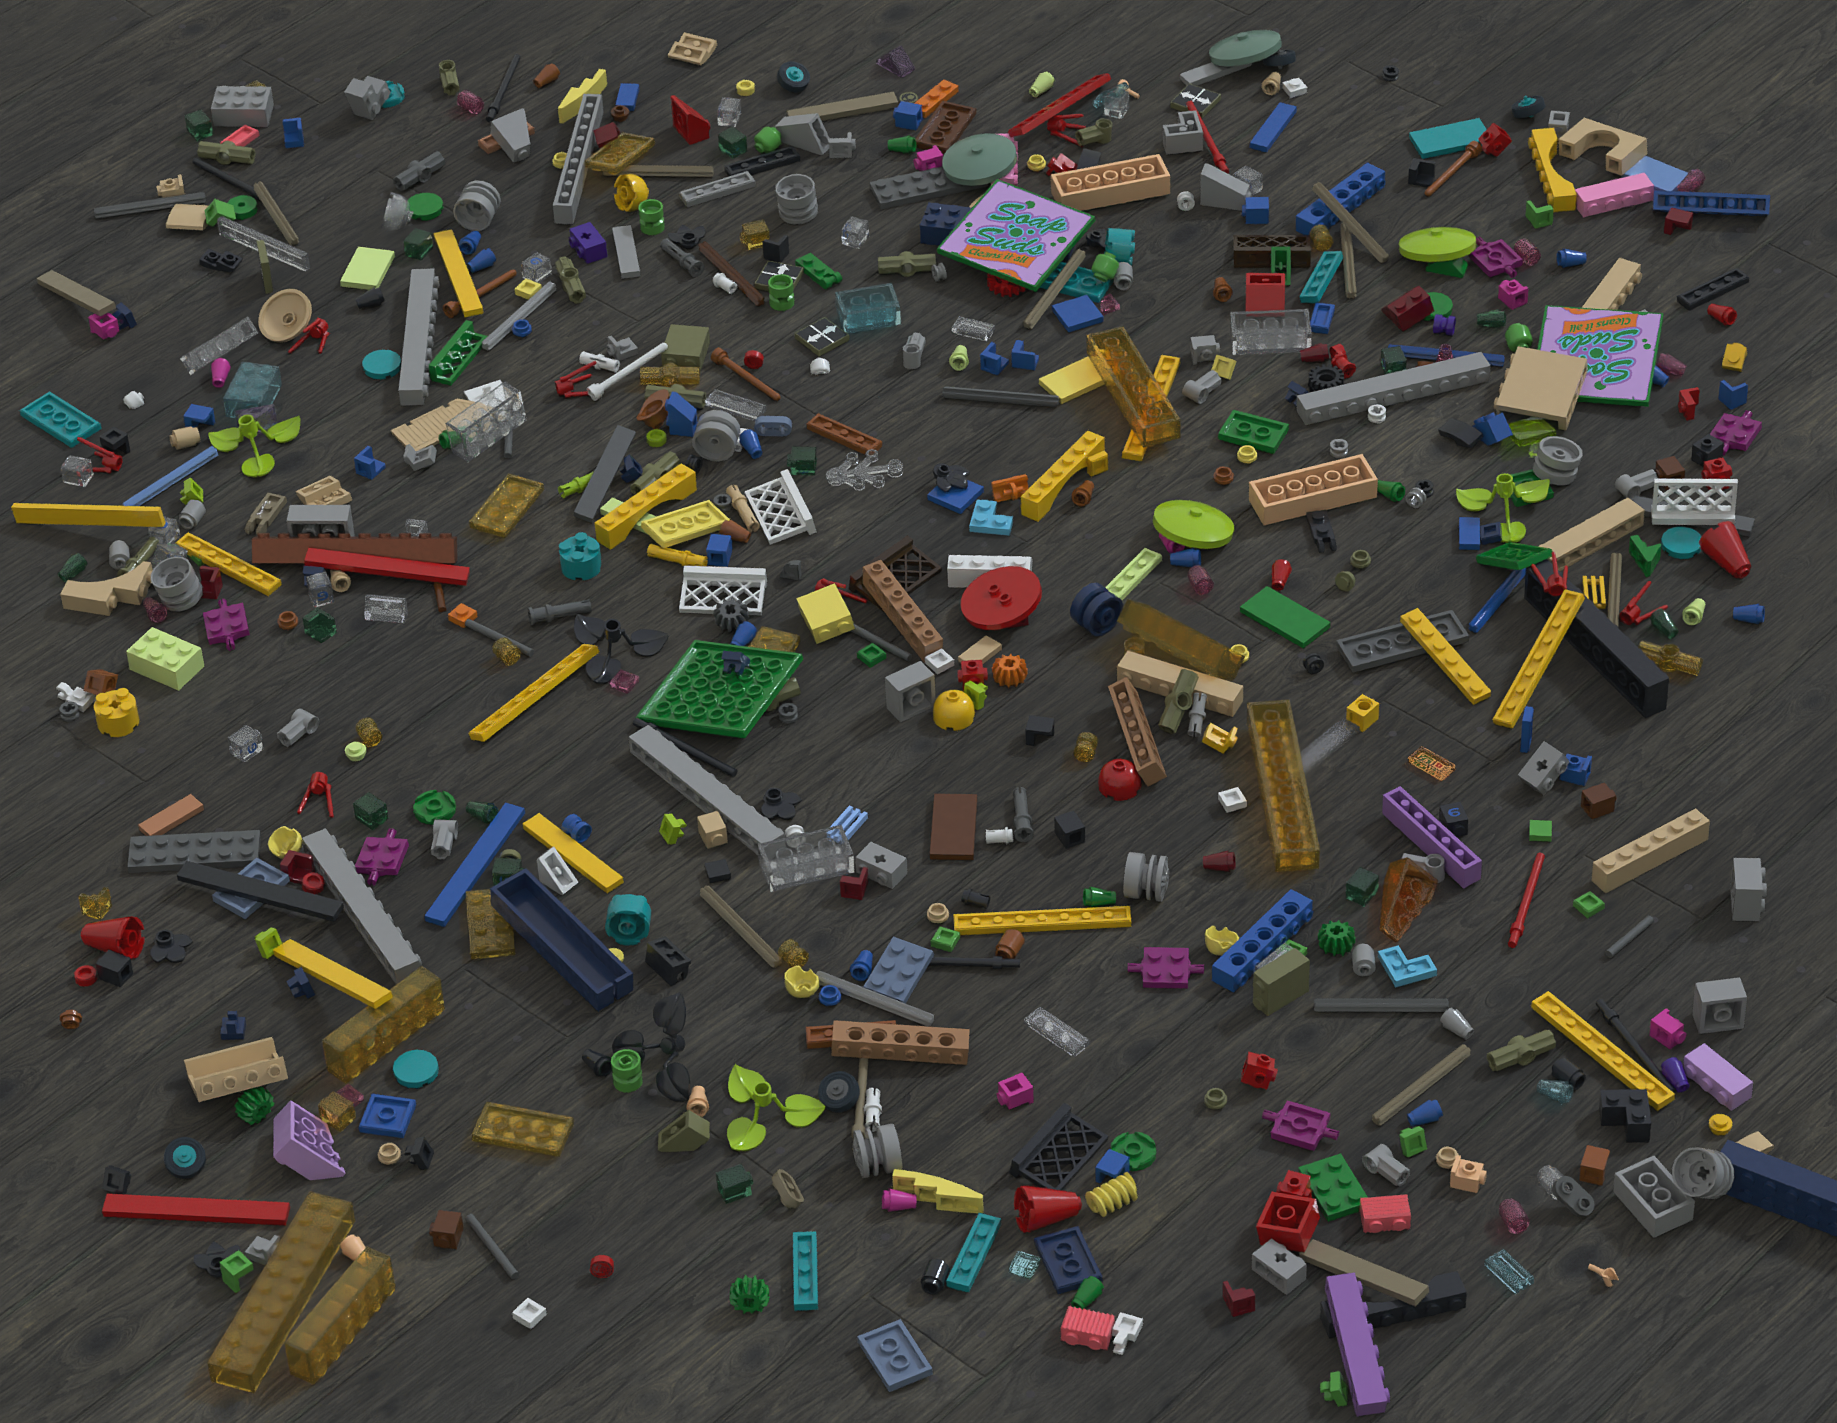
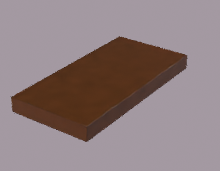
(945, 126)
(953, 827)

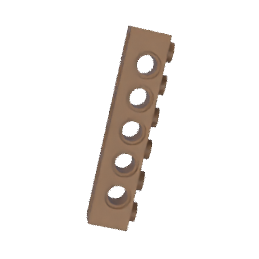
(901, 609)
(1137, 731)
(900, 1042)

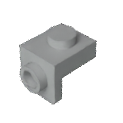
(420, 458)

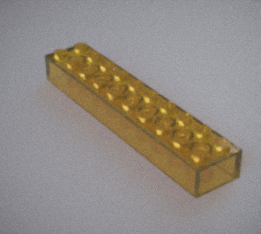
(1282, 786)
(281, 1292)

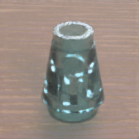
(1557, 1090)

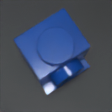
(1577, 770)

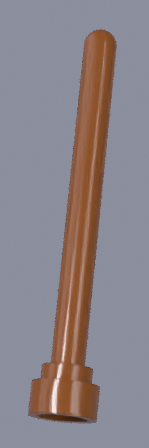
(1472, 150)
(452, 307)
(720, 356)

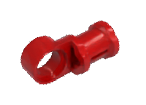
(1340, 360)

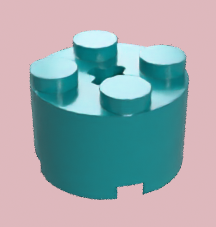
(1119, 244)
(580, 557)
(628, 919)

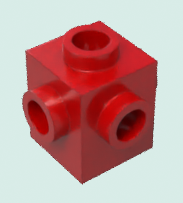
(1494, 140)
(1716, 470)
(972, 671)
(1258, 1070)
(1301, 1188)

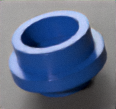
(521, 328)
(829, 995)

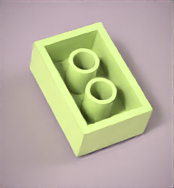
(165, 658)

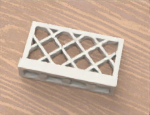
(793, 503)
(1693, 513)
(724, 578)

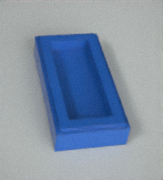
(628, 95)
(1322, 318)
(1469, 533)
(1527, 724)

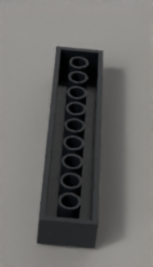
(1604, 646)

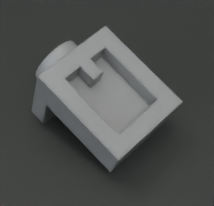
(842, 147)
(622, 349)
(262, 1249)

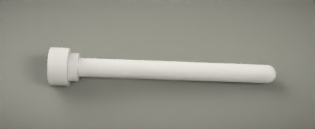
(597, 390)

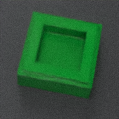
(871, 655)

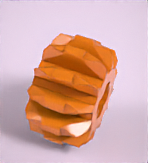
(1009, 670)

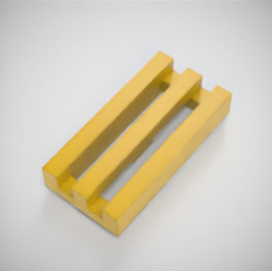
(1593, 582)

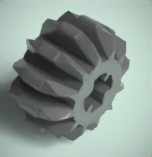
(730, 614)

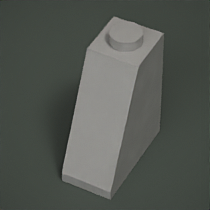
(804, 132)
(512, 135)
(1222, 189)

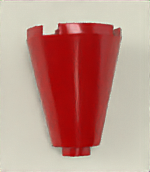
(1726, 549)
(117, 935)
(1044, 1207)

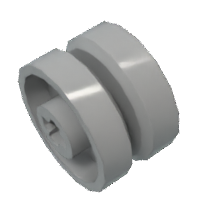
(716, 435)
(1557, 460)

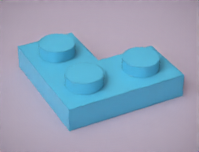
(987, 522)
(1405, 971)

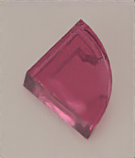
(1109, 304)

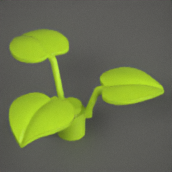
(229, 439)
(1530, 492)
(748, 1084)

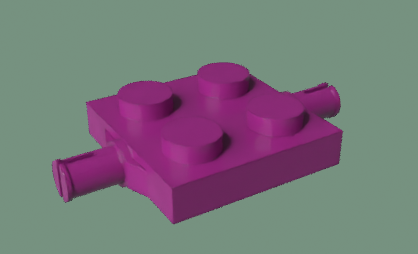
(1495, 258)
(1736, 431)
(226, 624)
(381, 856)
(1165, 967)
(1300, 1125)

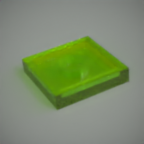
(1530, 431)

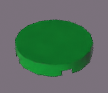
(425, 206)
(1442, 305)
(434, 806)
(1138, 1147)

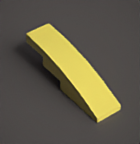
(571, 103)
(946, 1194)

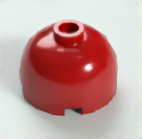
(1119, 779)

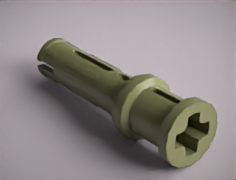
(142, 555)

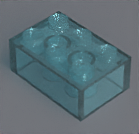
(868, 308)
(252, 387)

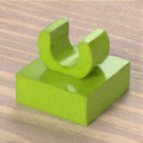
(191, 491)
(976, 693)
(671, 828)
(267, 942)

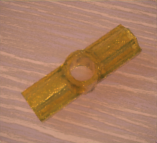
(669, 375)
(1671, 658)

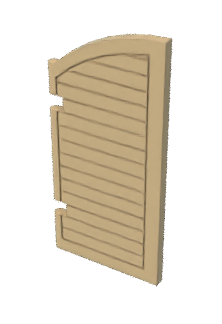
(426, 428)

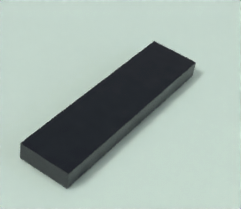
(763, 162)
(1712, 289)

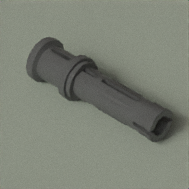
(669, 247)
(549, 613)
(1022, 820)

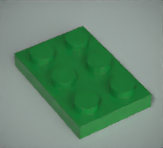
(1253, 431)
(1334, 1187)

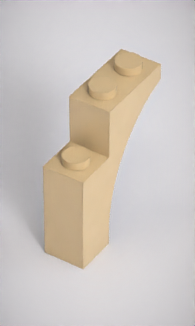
(103, 595)

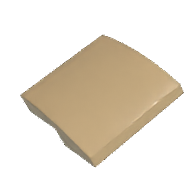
(693, 49)
(187, 217)
(324, 492)

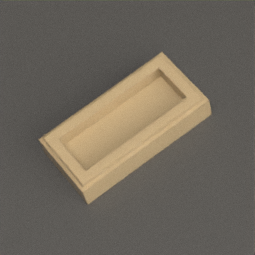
(982, 650)

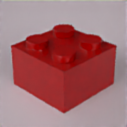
(1288, 1221)

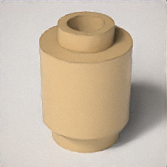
(184, 437)

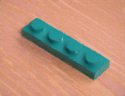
(1321, 277)
(973, 1252)
(805, 1271)

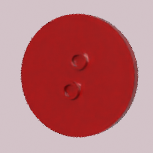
(1001, 598)

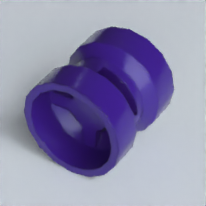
(1444, 324)

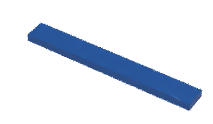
(474, 864)

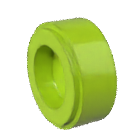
(656, 438)

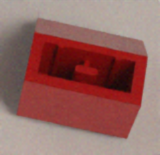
(1265, 291)

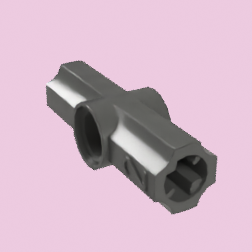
(419, 171)

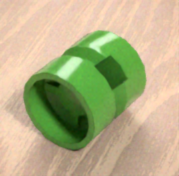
(651, 217)
(781, 292)
(626, 1070)

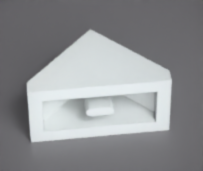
(555, 872)

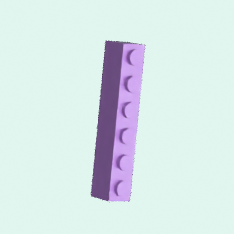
(1431, 836)
(1356, 1344)

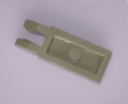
(265, 513)

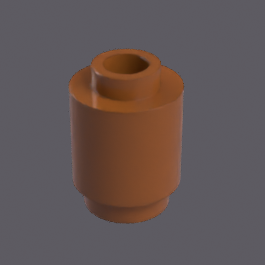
(1010, 944)

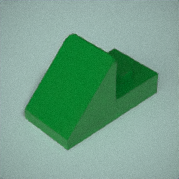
(1644, 556)

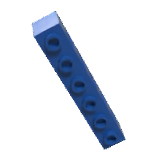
(1349, 193)
(1712, 203)
(1261, 940)

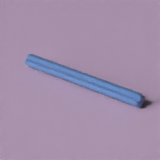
(172, 477)

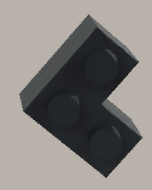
(1629, 1109)

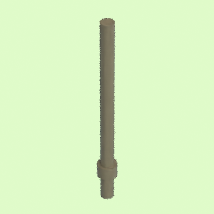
(862, 1082)

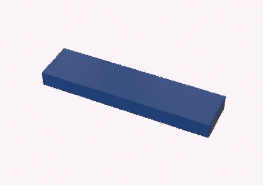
(1273, 127)

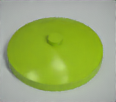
(1437, 244)
(1193, 524)

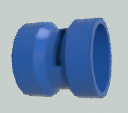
(574, 825)

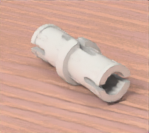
(602, 361)
(872, 1109)

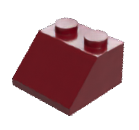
(1409, 308)

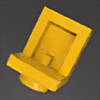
(1734, 357)
(1219, 738)

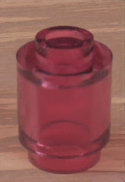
(470, 102)
(1527, 251)
(1200, 580)
(1513, 1216)

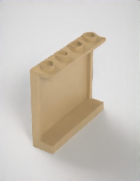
(1542, 385)
(235, 1069)

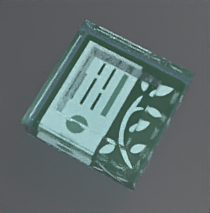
(1024, 1264)

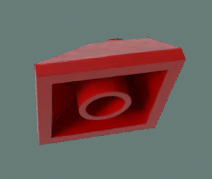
(689, 122)

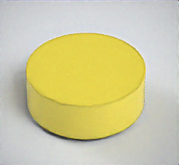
(745, 88)

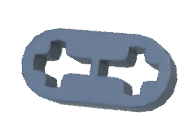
(773, 426)

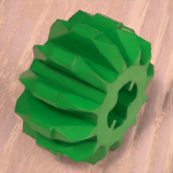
(1336, 938)
(254, 1104)
(749, 1294)

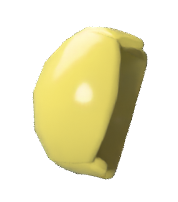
(284, 840)
(1219, 941)
(801, 983)

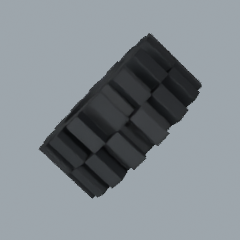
(1319, 375)

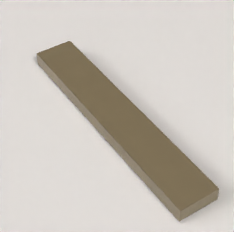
(849, 107)
(76, 293)
(1366, 1272)

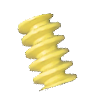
(1114, 1192)

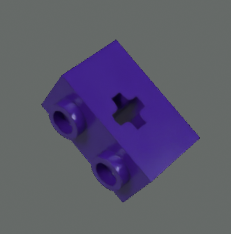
(588, 242)

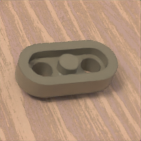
(787, 1188)

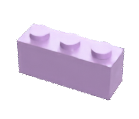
(1717, 1077)

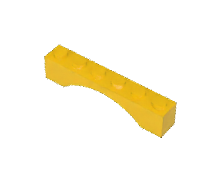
(1559, 191)
(1041, 495)
(617, 524)

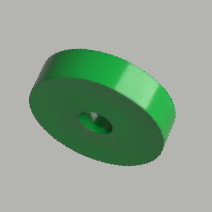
(244, 206)

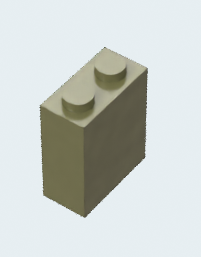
(686, 346)
(1281, 981)

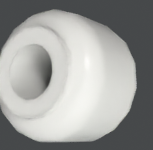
(820, 366)
(133, 400)

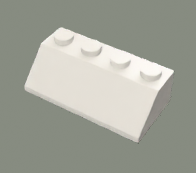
(966, 568)

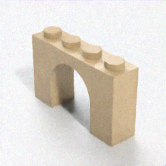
(1626, 150)

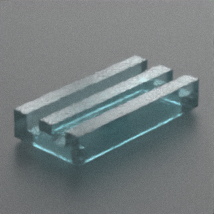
(1115, 91)
(1505, 1272)

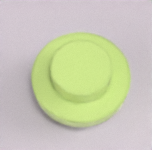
(355, 751)

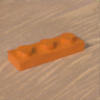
(935, 96)

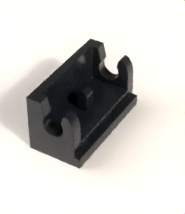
(667, 960)

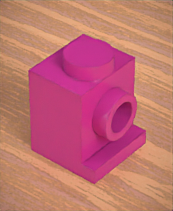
(928, 159)
(1510, 290)
(107, 328)
(1667, 1029)
(1015, 1091)

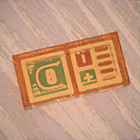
(1431, 763)

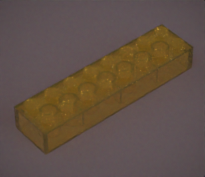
(1133, 386)

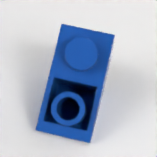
(681, 416)
(1492, 427)

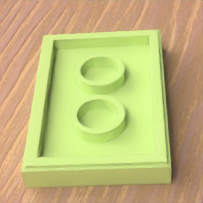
(367, 268)

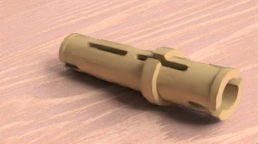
(739, 503)

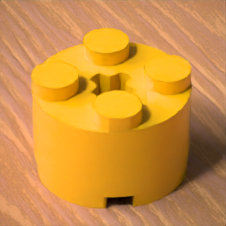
(116, 712)

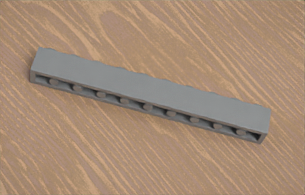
(574, 168)
(418, 337)
(1393, 388)
(702, 788)
(361, 905)

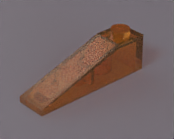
(1405, 893)

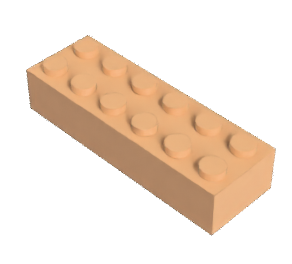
(1111, 183)
(1313, 489)

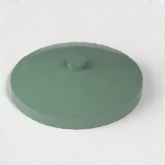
(1245, 48)
(979, 159)

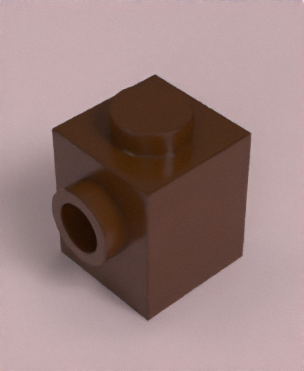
(1669, 469)
(1598, 800)
(447, 1229)

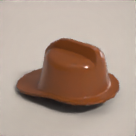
(653, 409)

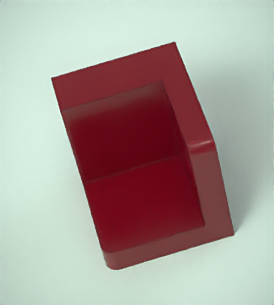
(606, 134)
(1677, 218)
(210, 581)
(297, 865)
(854, 887)
(1239, 1300)

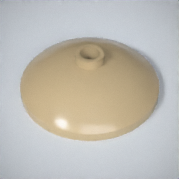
(285, 315)

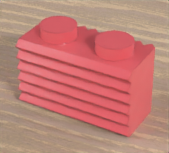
(1385, 1213)
(1087, 1328)

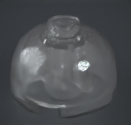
(397, 212)

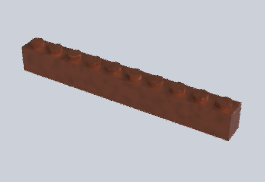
(294, 549)

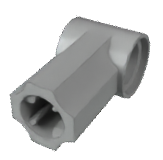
(913, 350)
(1199, 389)
(1634, 485)
(300, 723)
(444, 833)
(1433, 864)
(1382, 1161)

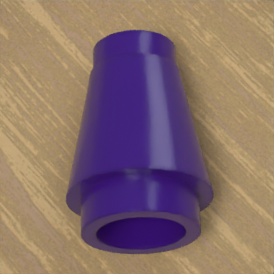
(1675, 1074)

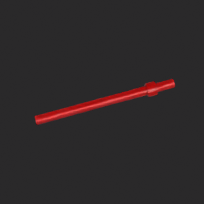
(1218, 159)
(1517, 927)

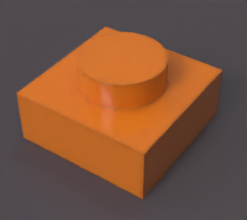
(461, 614)

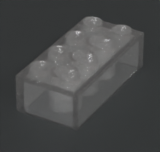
(1270, 331)
(486, 421)
(806, 858)

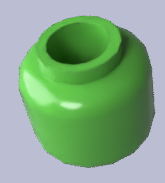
(767, 140)
(1105, 267)
(1517, 336)

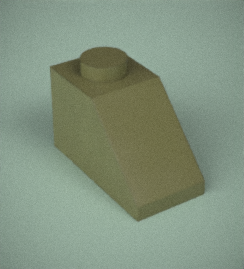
(684, 1133)

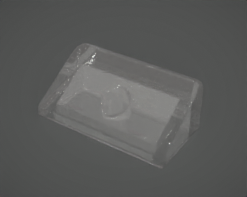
(385, 608)

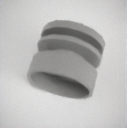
(796, 199)
(477, 205)
(176, 584)
(1145, 876)
(877, 1150)
(1691, 1169)

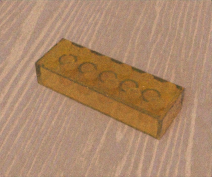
(1180, 640)
(379, 1030)
(340, 1315)

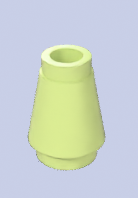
(1042, 83)
(959, 358)
(1694, 612)

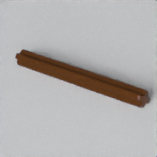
(731, 273)

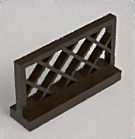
(1261, 254)
(898, 555)

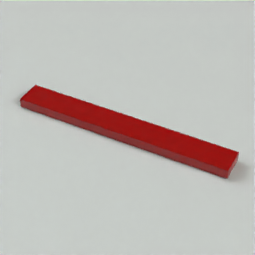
(1059, 105)
(387, 566)
(196, 1209)

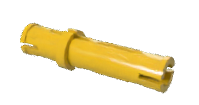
(685, 558)

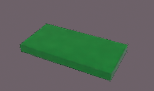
(1514, 556)
(1285, 617)

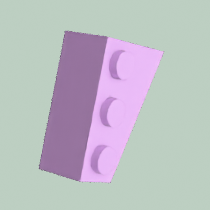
(305, 1144)

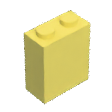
(825, 613)

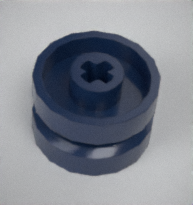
(1096, 609)

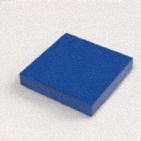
(1077, 313)
(956, 498)
(387, 1115)

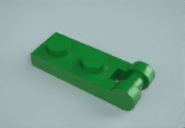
(818, 271)

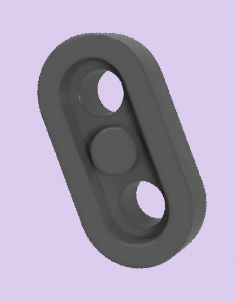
(1572, 1198)

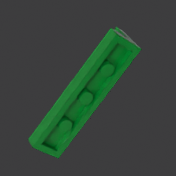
(452, 354)

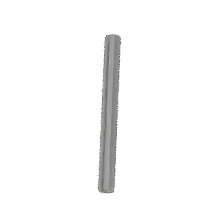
(528, 307)
(876, 999)

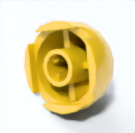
(630, 192)
(953, 710)

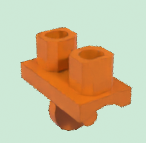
(1009, 488)

